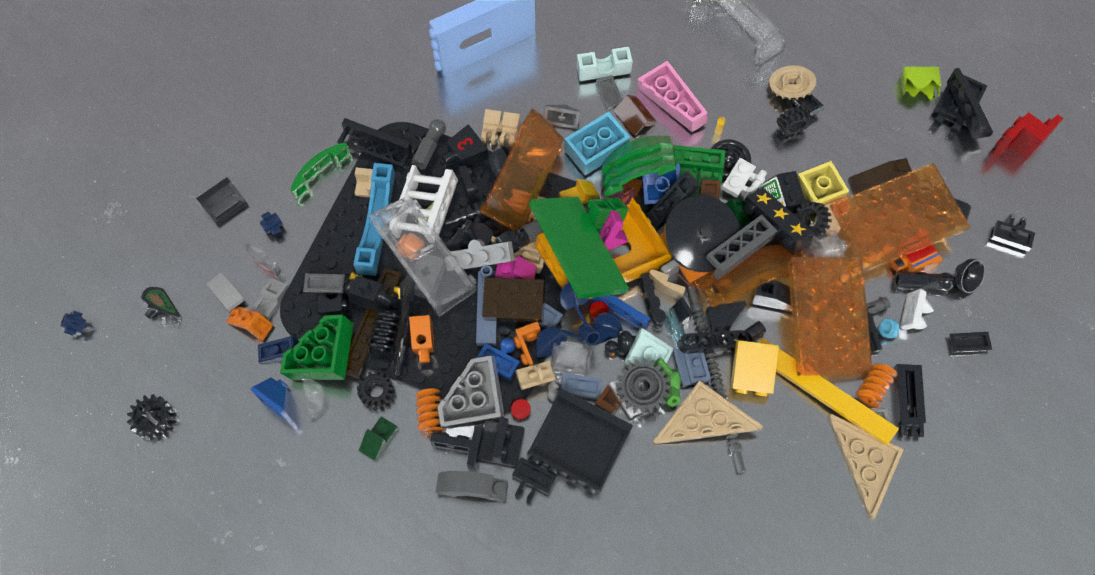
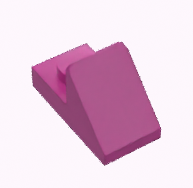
(611, 231)
(516, 269)

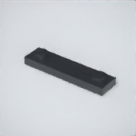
(680, 190)

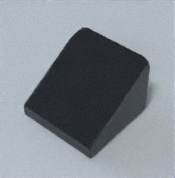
(682, 310)

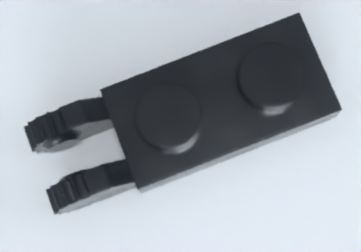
(651, 301)

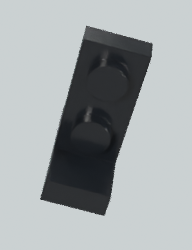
(461, 443)

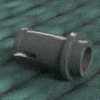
(878, 305)

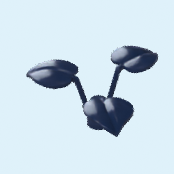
(605, 326)

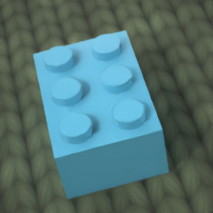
(595, 142)

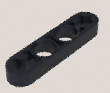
(712, 338)

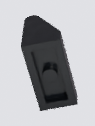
(217, 194)

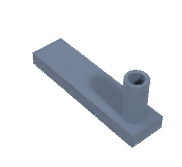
(485, 329)

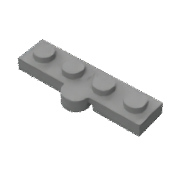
(482, 255)

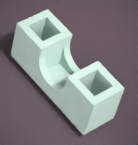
(616, 64)

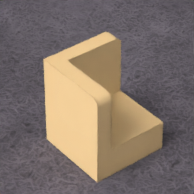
(363, 184)

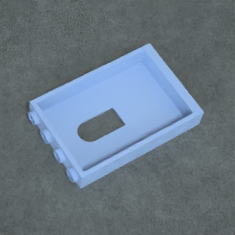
(507, 19)

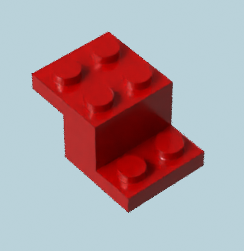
(1026, 135)

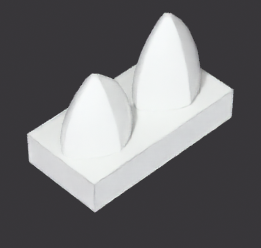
(914, 307)

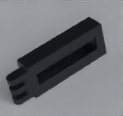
(909, 392)

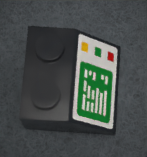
(786, 190)

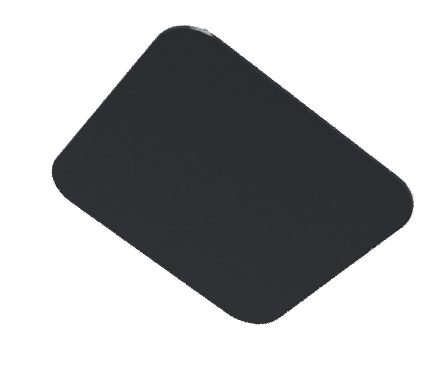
(455, 330)

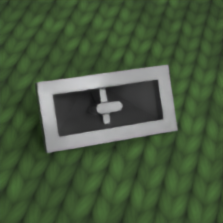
(562, 115)

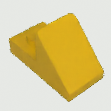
(584, 190)

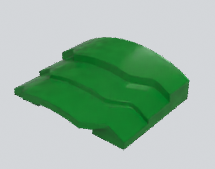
(637, 159)
(702, 163)

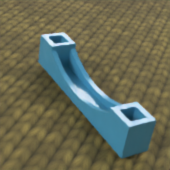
(370, 247)

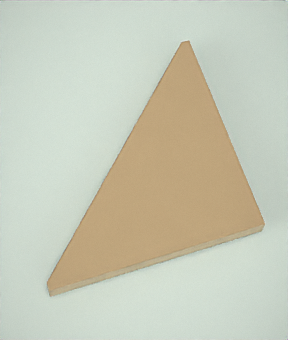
(704, 416)
(868, 460)

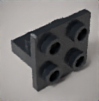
(501, 442)

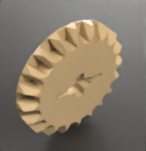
(803, 77)

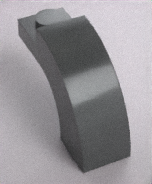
(471, 484)

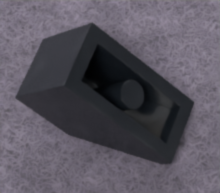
(724, 316)

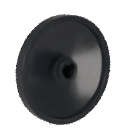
(696, 229)

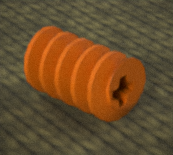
(876, 385)
(427, 411)

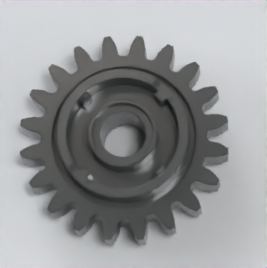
(643, 399)

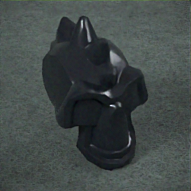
(471, 231)

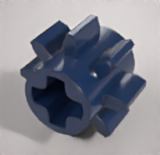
(271, 223)
(73, 323)

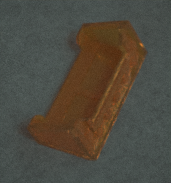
(523, 172)

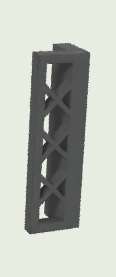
(743, 253)

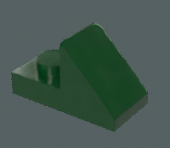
(378, 438)

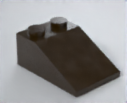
(879, 175)

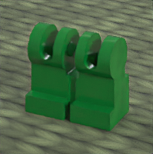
(601, 209)

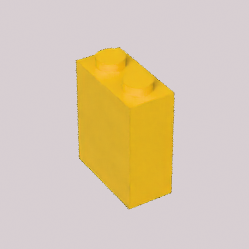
(754, 367)

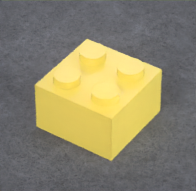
(822, 184)

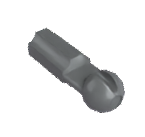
(428, 144)

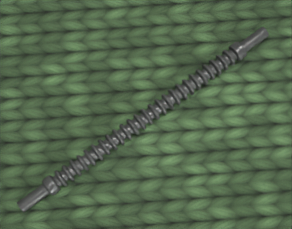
(697, 308)

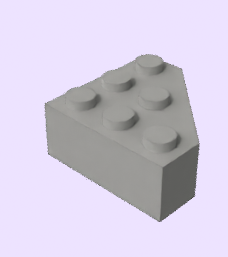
(473, 395)

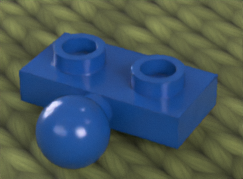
(505, 364)

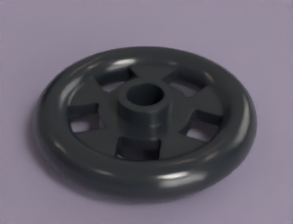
(731, 145)

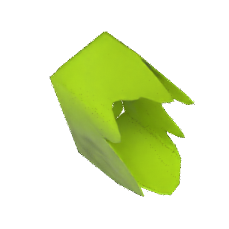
(920, 79)

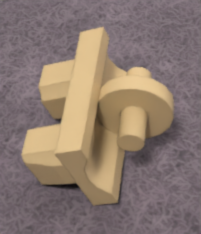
(535, 375)

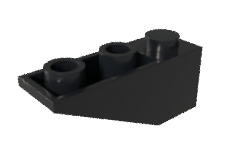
(773, 295)

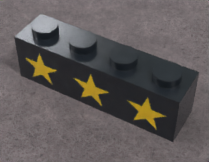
(790, 230)

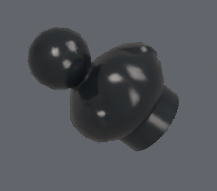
(623, 343)

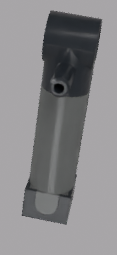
(522, 236)

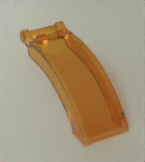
(761, 267)

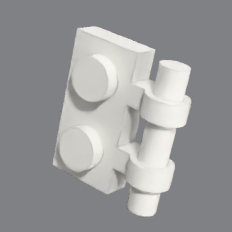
(740, 175)

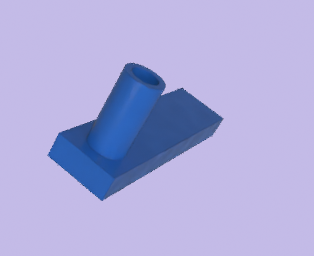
(625, 310)

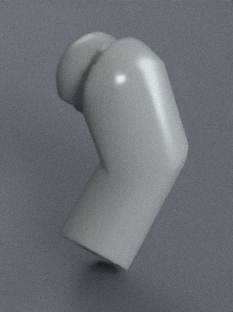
(553, 389)

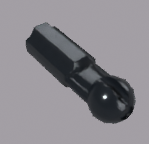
(924, 281)

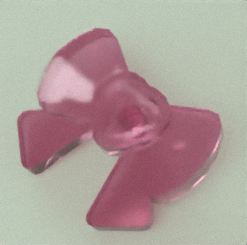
(625, 198)

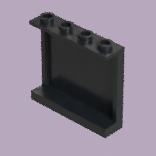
(579, 441)

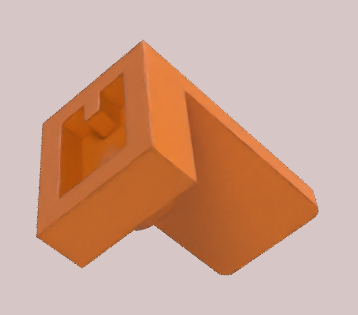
(251, 321)
(527, 333)

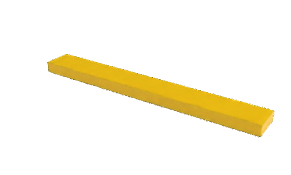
(836, 399)

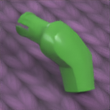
(675, 382)

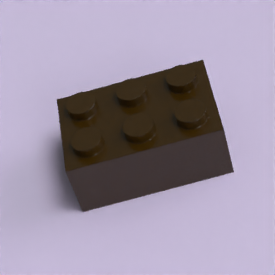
(513, 300)

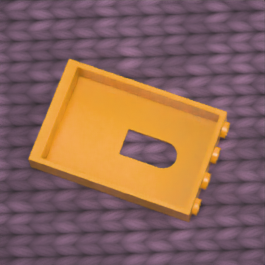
(646, 251)

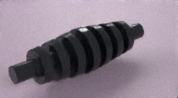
(456, 219)

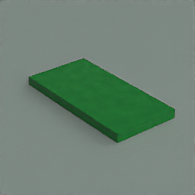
(578, 247)

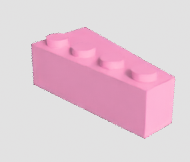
(673, 95)

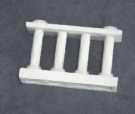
(441, 198)

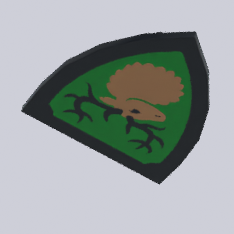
(158, 300)

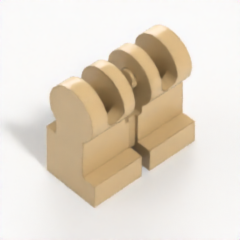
(494, 123)

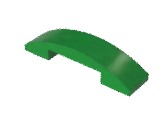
(316, 164)

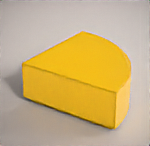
(720, 124)

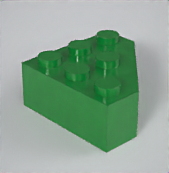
(320, 351)

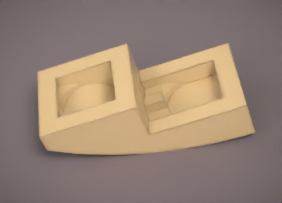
(660, 281)

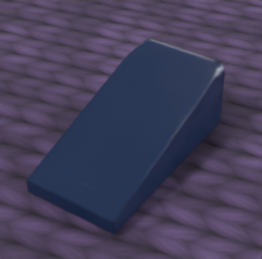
(274, 350)

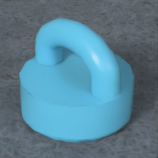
(889, 328)

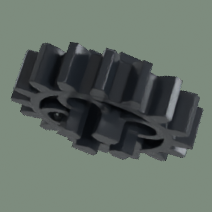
(148, 426)

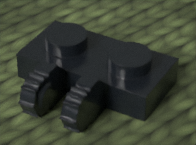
(1013, 235)
(533, 476)

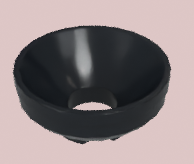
(969, 275)

